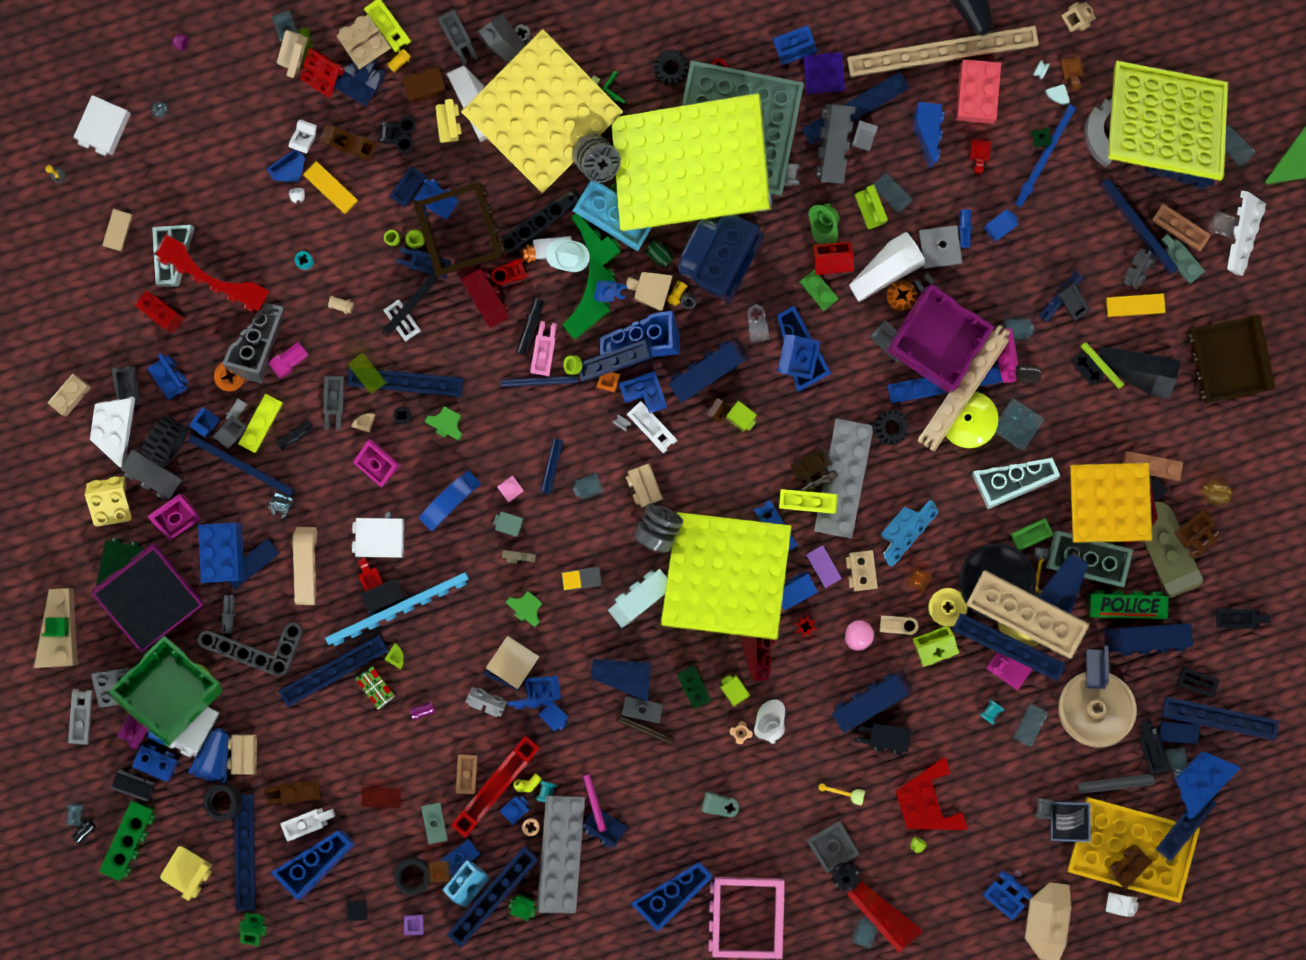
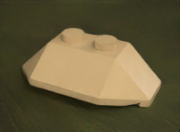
(1049, 921)

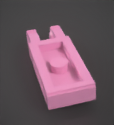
(543, 351)

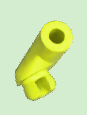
(527, 785)

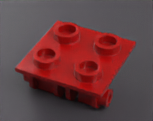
(320, 72)

